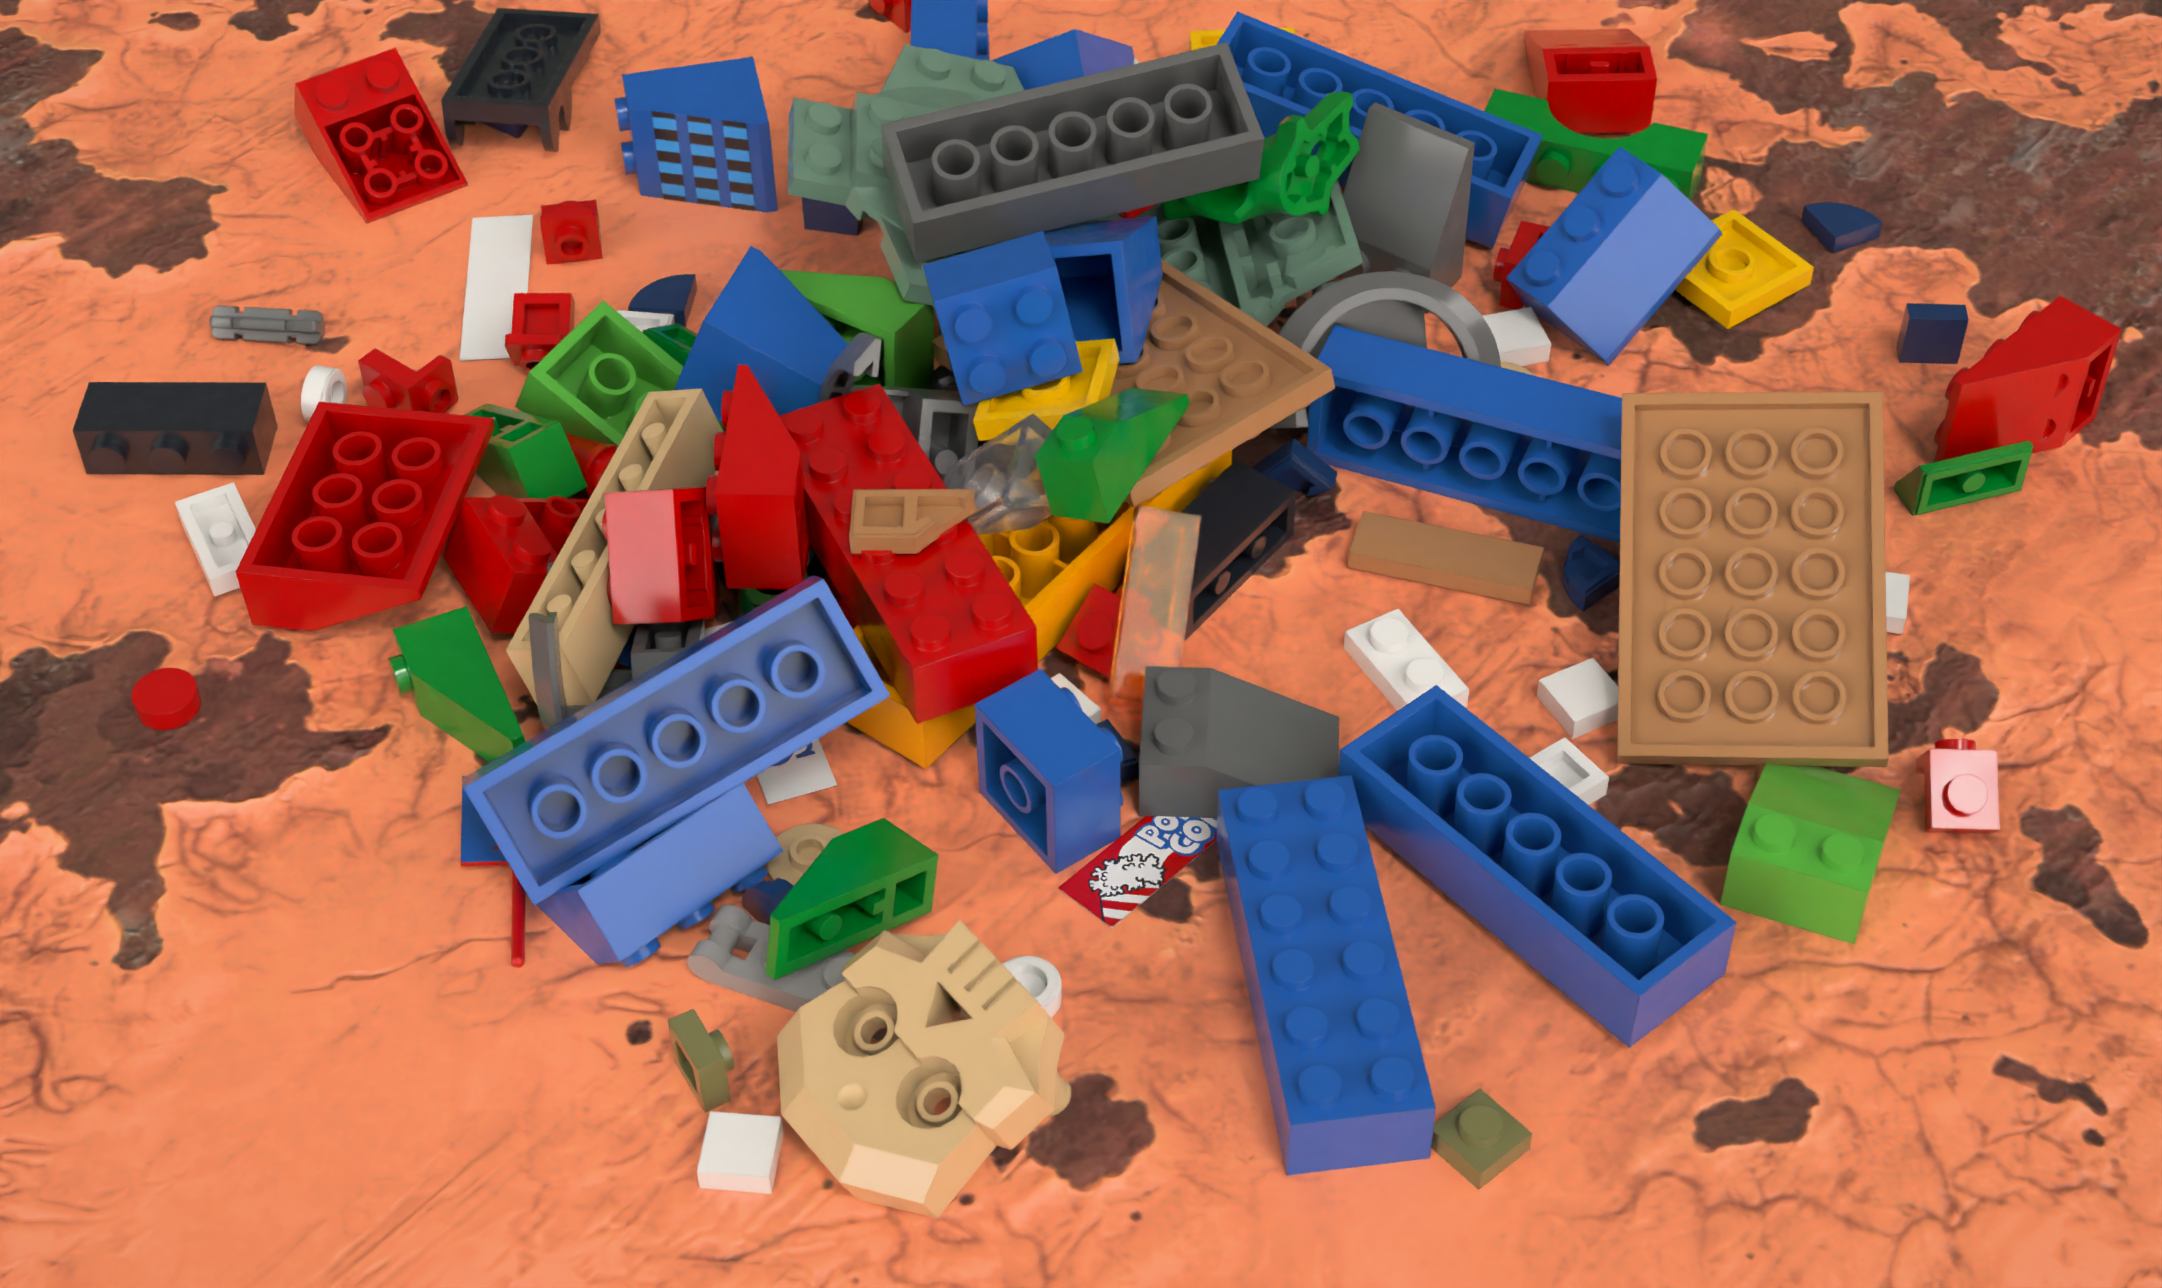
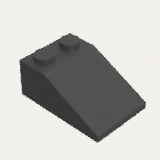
(1409, 197)
(1224, 733)

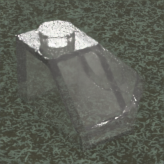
(1005, 479)

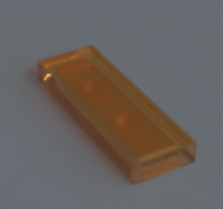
(1153, 597)

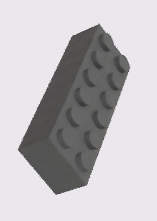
(1071, 151)

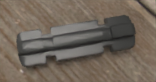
(267, 325)

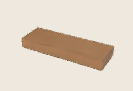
(1445, 557)

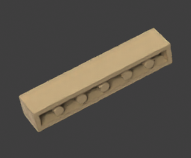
(662, 449)

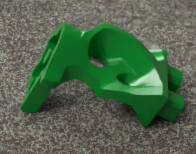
(1289, 176)

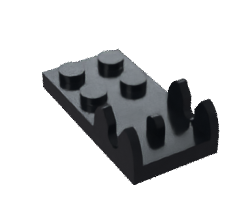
(521, 73)

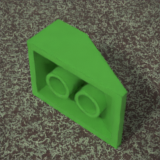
(875, 307)
(598, 377)
(1809, 849)

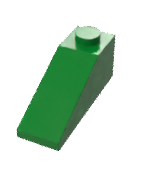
(1104, 450)
(528, 456)
(455, 682)
(851, 894)

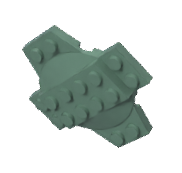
(839, 150)
(1263, 258)

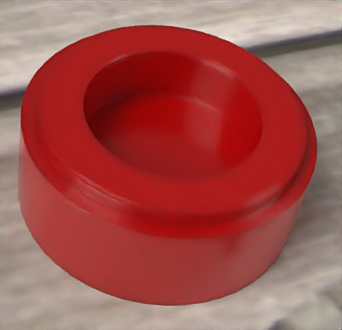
(166, 698)

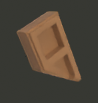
(905, 517)

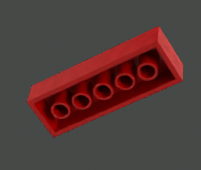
(933, 617)

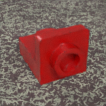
(571, 231)

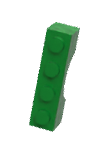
(1572, 159)

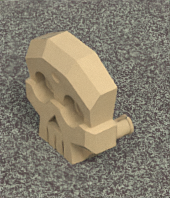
(953, 1032)

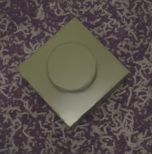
(701, 1059)
(1480, 1138)

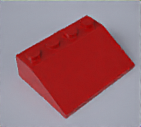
(359, 514)

